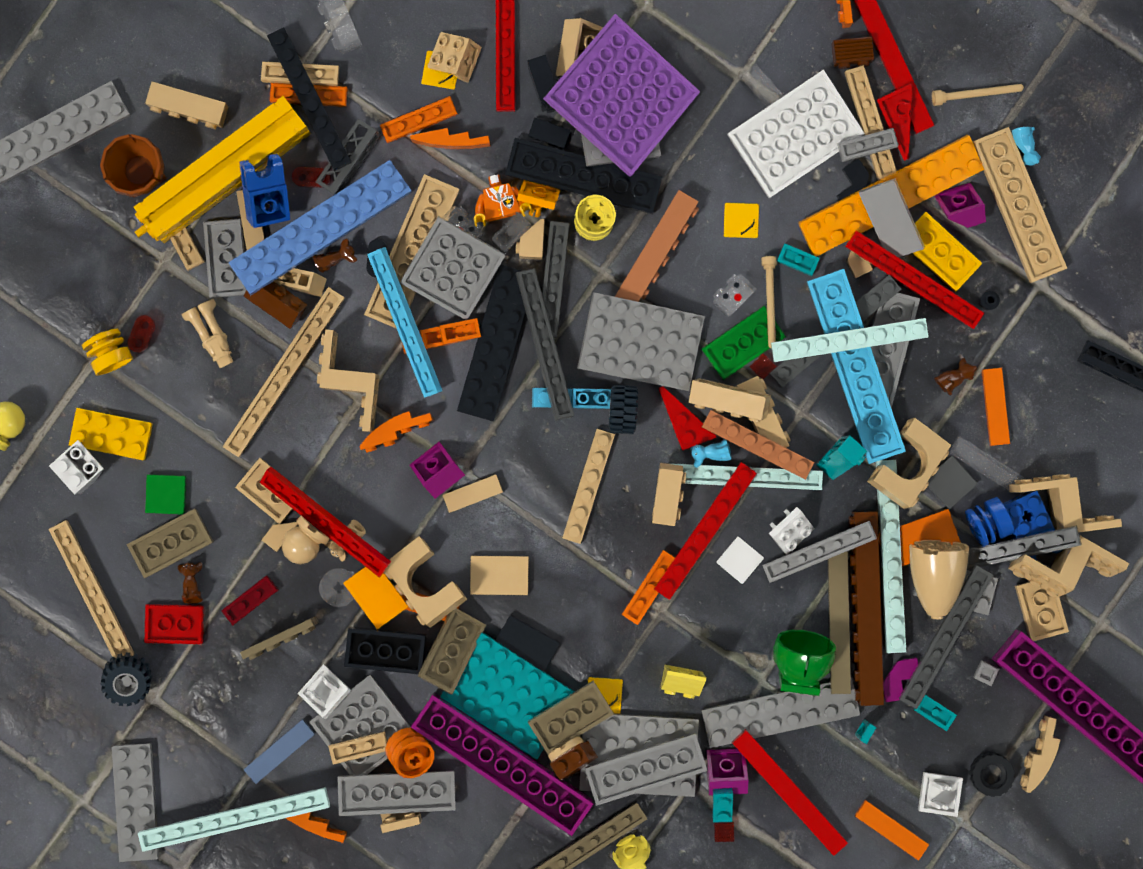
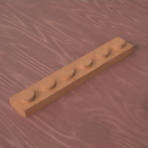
(758, 444)

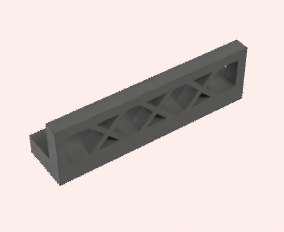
(357, 158)

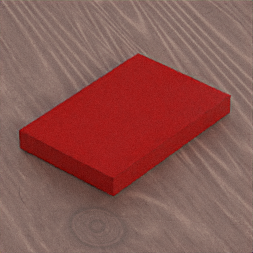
(174, 624)

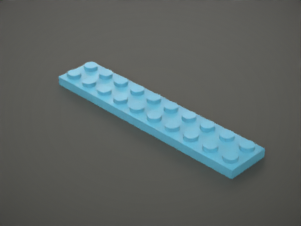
(857, 369)

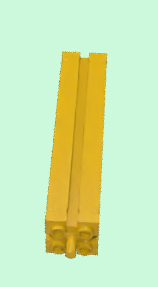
(218, 171)

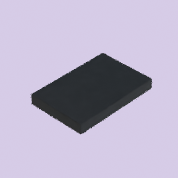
(527, 642)

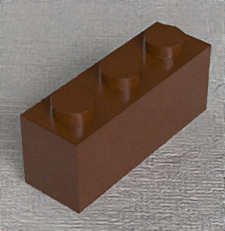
(278, 303)

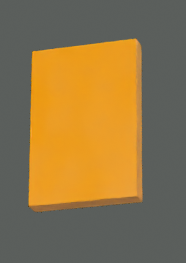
(375, 596)

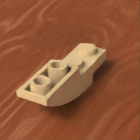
(1039, 763)

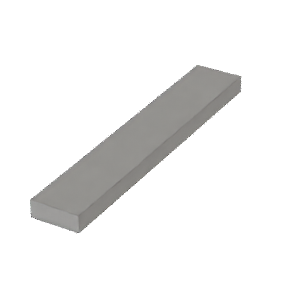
(819, 551)

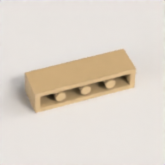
(187, 105)
(729, 399)
(770, 426)

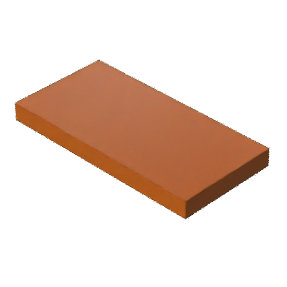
(932, 527)

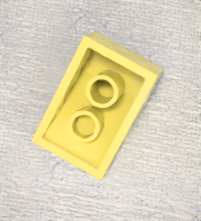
(682, 681)

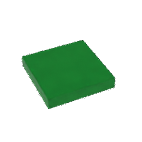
(165, 494)

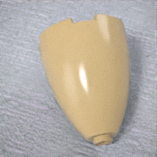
(938, 574)

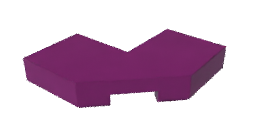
(892, 683)

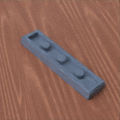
(279, 751)

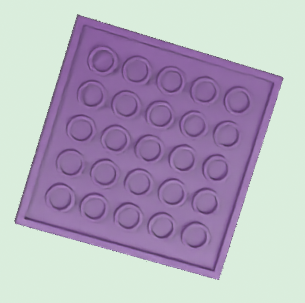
(621, 95)

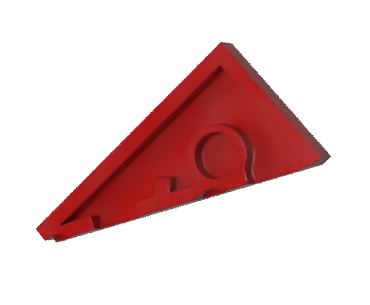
(897, 113)
(685, 423)

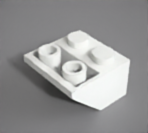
(77, 468)

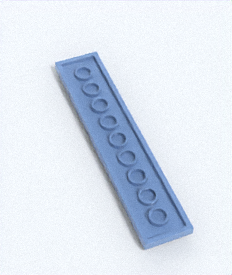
(319, 227)

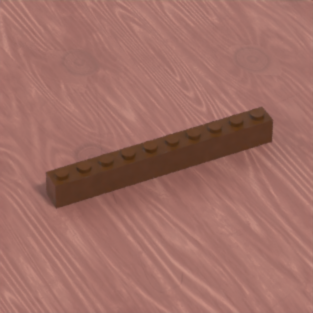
(867, 615)

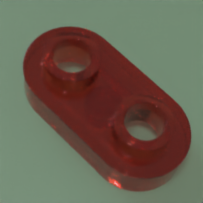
(311, 174)
(140, 333)

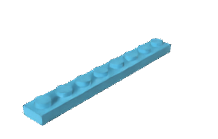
(404, 322)

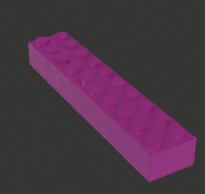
(1073, 702)
(502, 764)

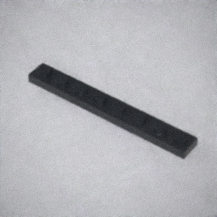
(309, 99)

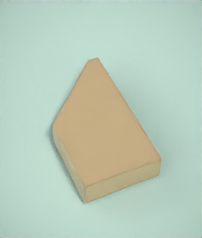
(858, 265)
(276, 534)

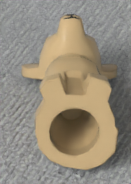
(339, 552)

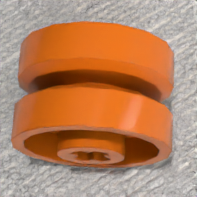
(409, 753)

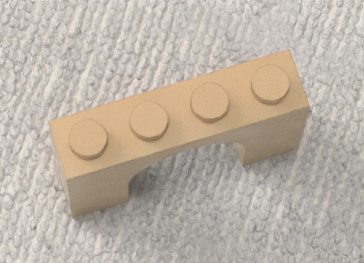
(931, 451)
(401, 570)

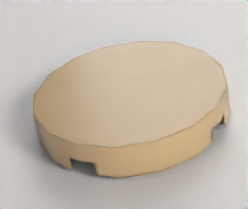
(565, 748)

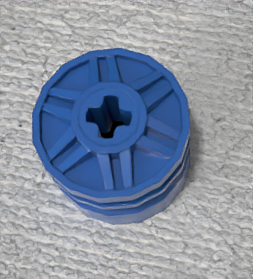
(992, 520)

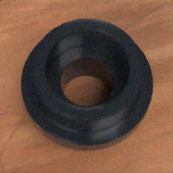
(984, 302)

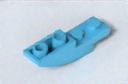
(579, 398)

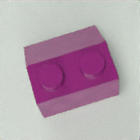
(437, 470)
(727, 770)

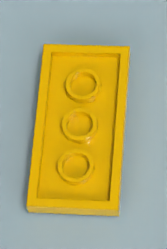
(944, 253)
(111, 434)

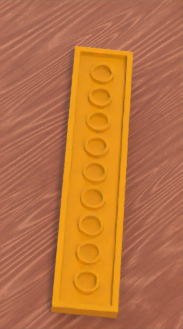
(916, 181)

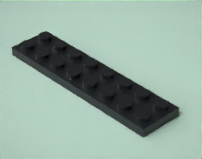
(570, 174)
(494, 347)

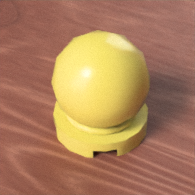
(11, 423)

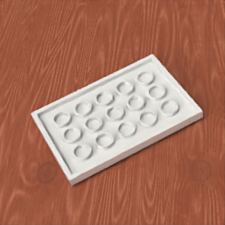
(795, 133)

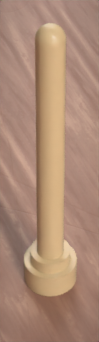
(940, 97)
(769, 264)

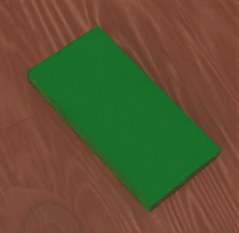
(741, 344)

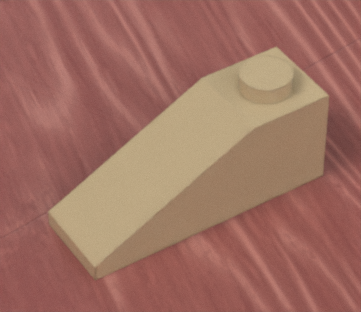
(303, 281)

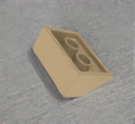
(575, 38)

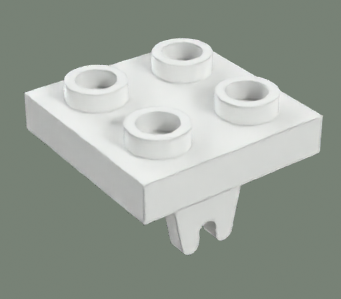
(791, 530)
(324, 691)
(940, 794)

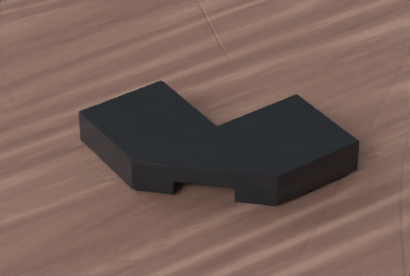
(857, 177)

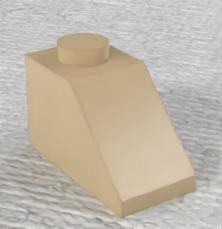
(532, 242)

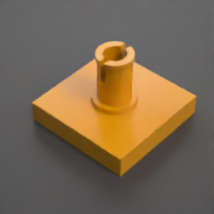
(538, 196)

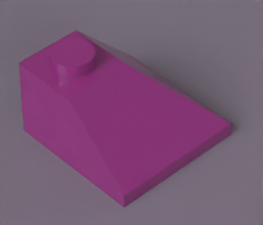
(962, 205)

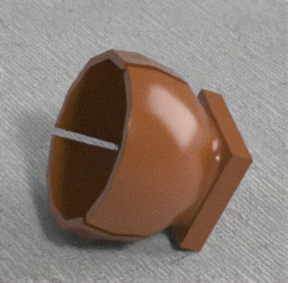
(132, 165)

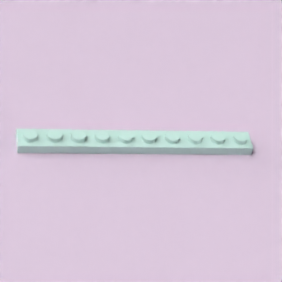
(891, 569)
(234, 819)

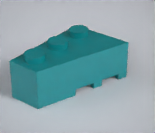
(842, 457)

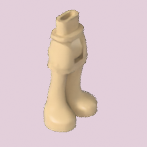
(217, 343)

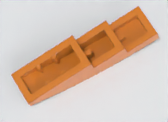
(442, 139)
(449, 334)
(318, 826)

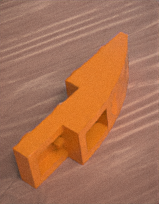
(387, 432)

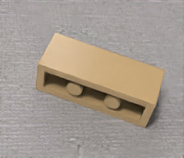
(668, 494)

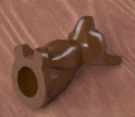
(324, 262)
(954, 378)
(190, 587)

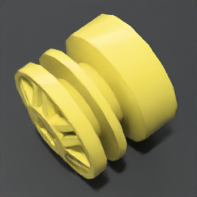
(603, 211)

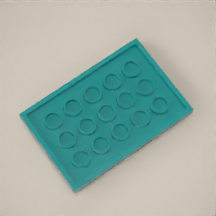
(505, 693)

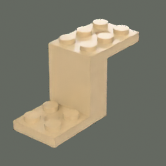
(348, 380)
(1065, 502)
(1067, 567)

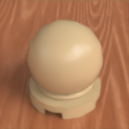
(303, 542)

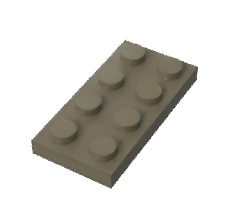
(170, 543)
(274, 641)
(451, 650)
(570, 717)

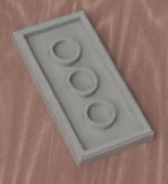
(891, 218)
(222, 244)

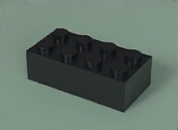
(385, 650)

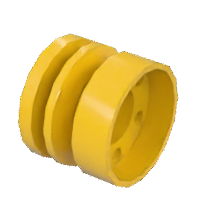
(105, 348)

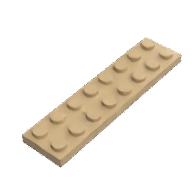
(430, 201)
(1019, 205)

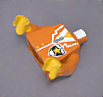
(498, 202)

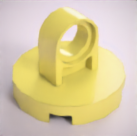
(632, 852)

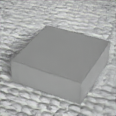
(986, 673)

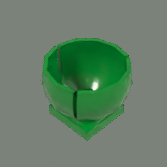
(803, 660)

